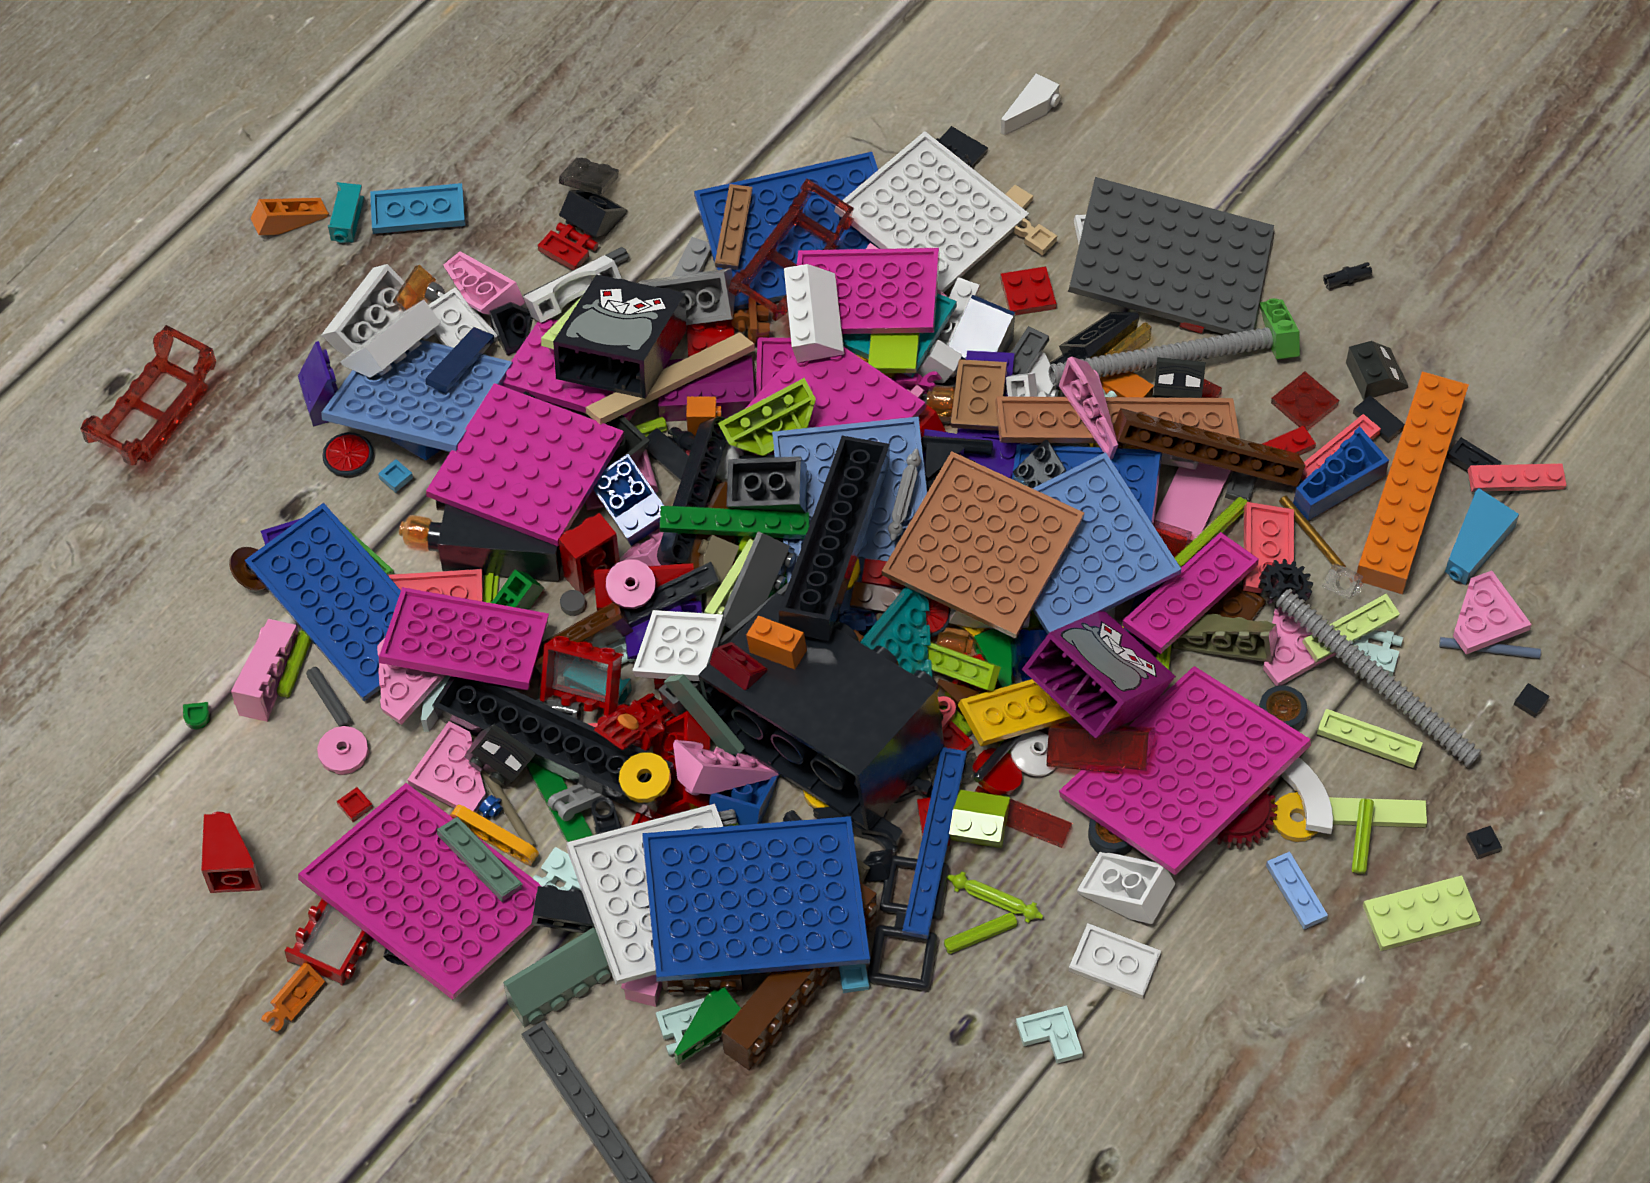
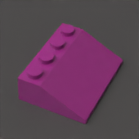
(729, 384)

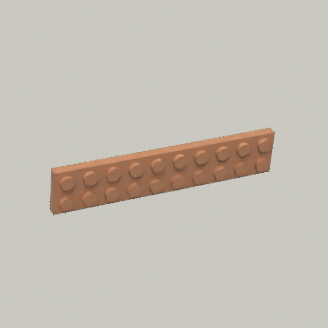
(1058, 422)

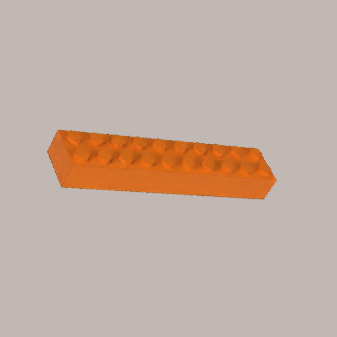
(1412, 482)

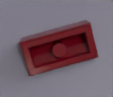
(737, 665)

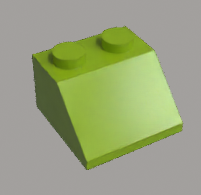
(979, 818)

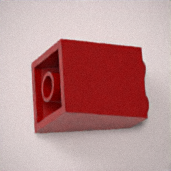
(225, 857)

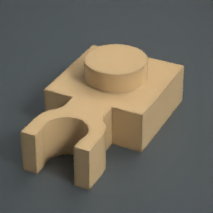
(1037, 238)

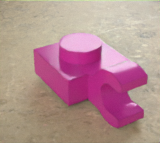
(923, 382)

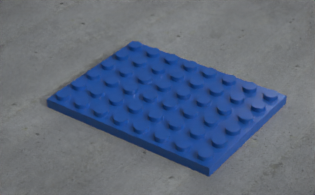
(770, 202)
(754, 898)

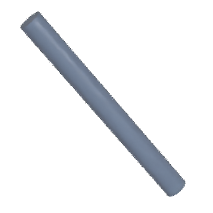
(1496, 648)

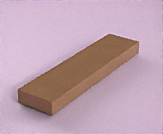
(733, 227)

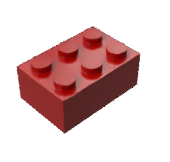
(588, 548)

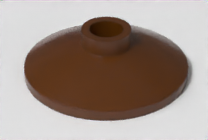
(242, 572)

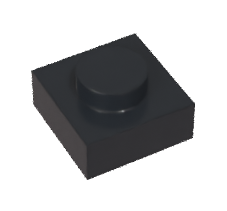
(1483, 842)

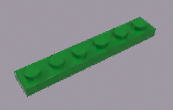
(733, 522)

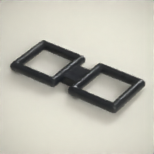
(896, 931)

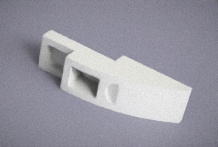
(961, 293)

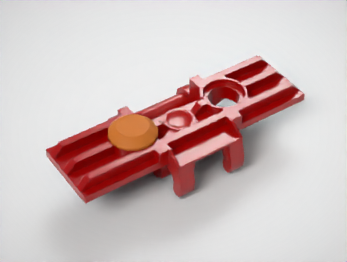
(638, 722)

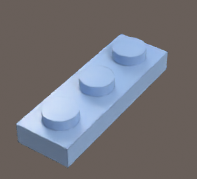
(1296, 890)

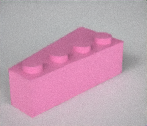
(258, 681)

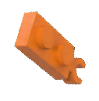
(293, 996)

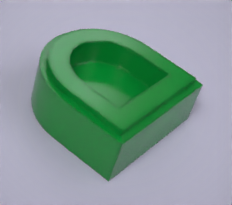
(196, 715)

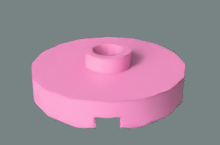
(634, 596)
(345, 760)

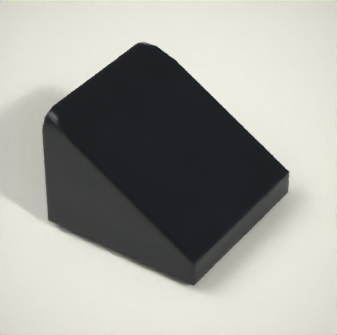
(879, 864)

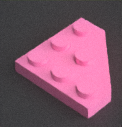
(1488, 615)
(1290, 654)
(404, 689)
(447, 773)

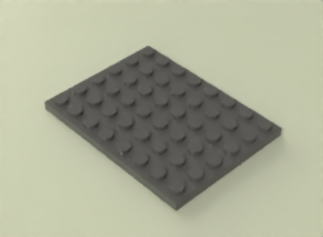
(1171, 258)

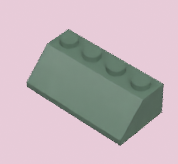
(557, 978)

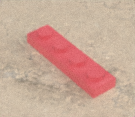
(1333, 445)
(1517, 477)

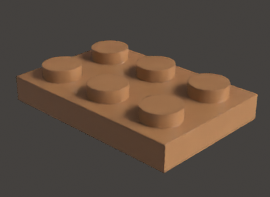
(976, 392)

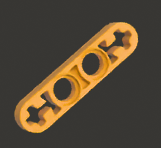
(496, 835)

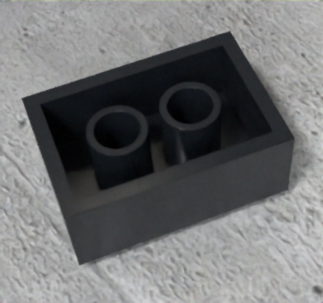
(767, 484)

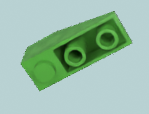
(1283, 328)

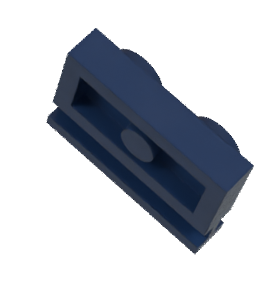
(856, 620)

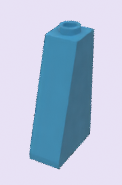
(1481, 533)

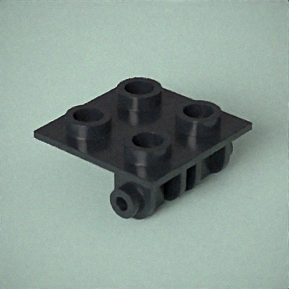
(962, 146)
(1040, 466)

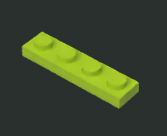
(963, 666)

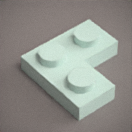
(1052, 1026)

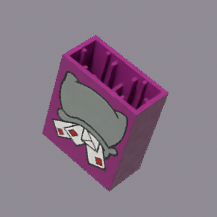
(1098, 673)

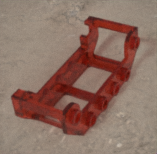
(767, 252)
(167, 422)

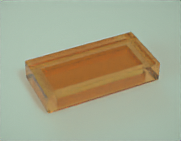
(413, 288)

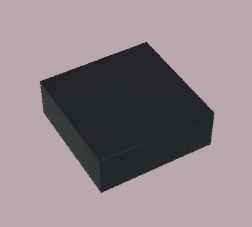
(1531, 700)

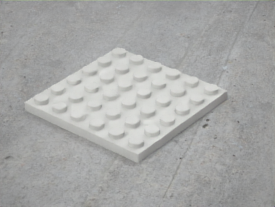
(933, 202)
(615, 888)

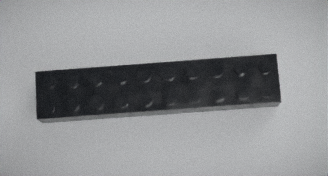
(835, 537)
(559, 740)

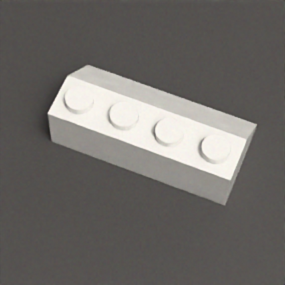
(365, 310)
(813, 312)
(393, 340)

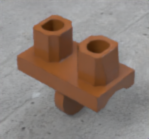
(749, 321)

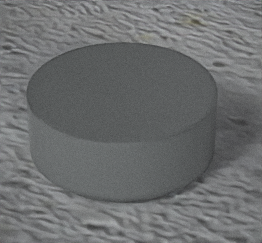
(572, 602)

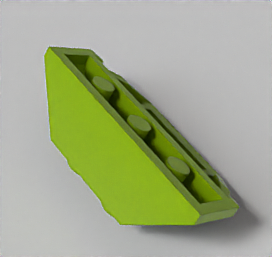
(781, 411)

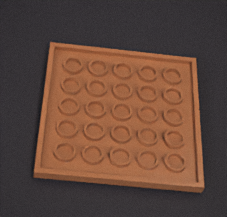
(983, 544)

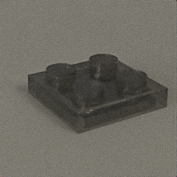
(588, 176)

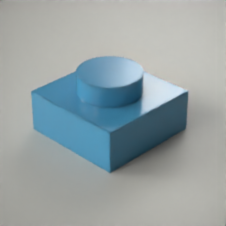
(395, 475)

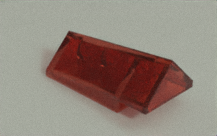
(1075, 748)

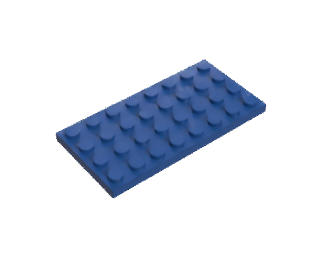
(331, 593)

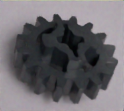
(1283, 576)

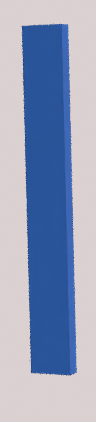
(934, 843)

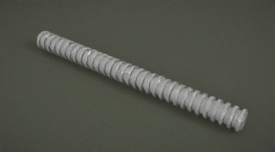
(1188, 350)
(1377, 677)

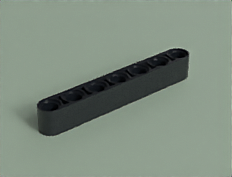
(694, 487)

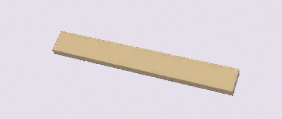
(674, 377)

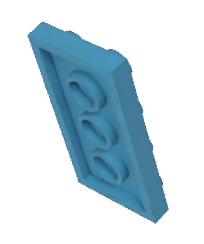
(417, 208)

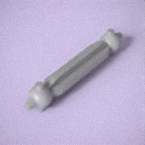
(904, 494)

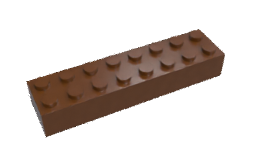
(778, 1003)

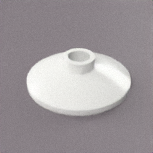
(1027, 758)

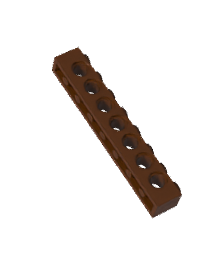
(1208, 447)

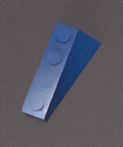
(1341, 475)

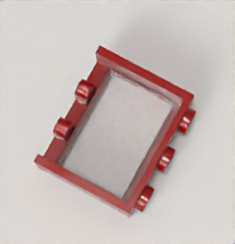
(581, 674)
(329, 943)

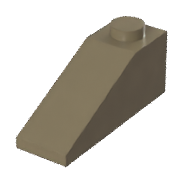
(721, 555)

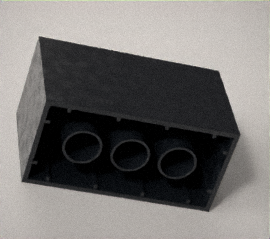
(836, 725)

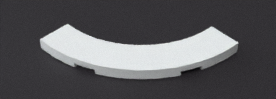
(1313, 796)

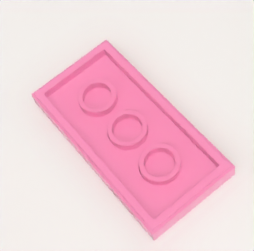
(1192, 497)

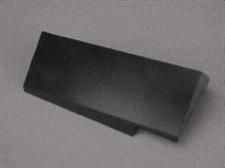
(1099, 337)

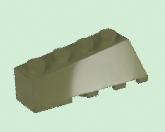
(1230, 637)

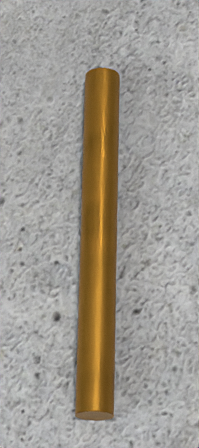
(1311, 532)

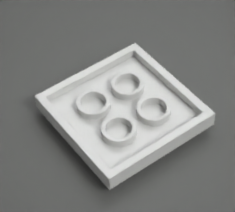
(678, 644)

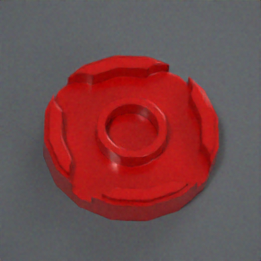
(1003, 777)

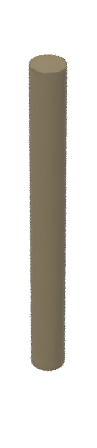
(508, 809)

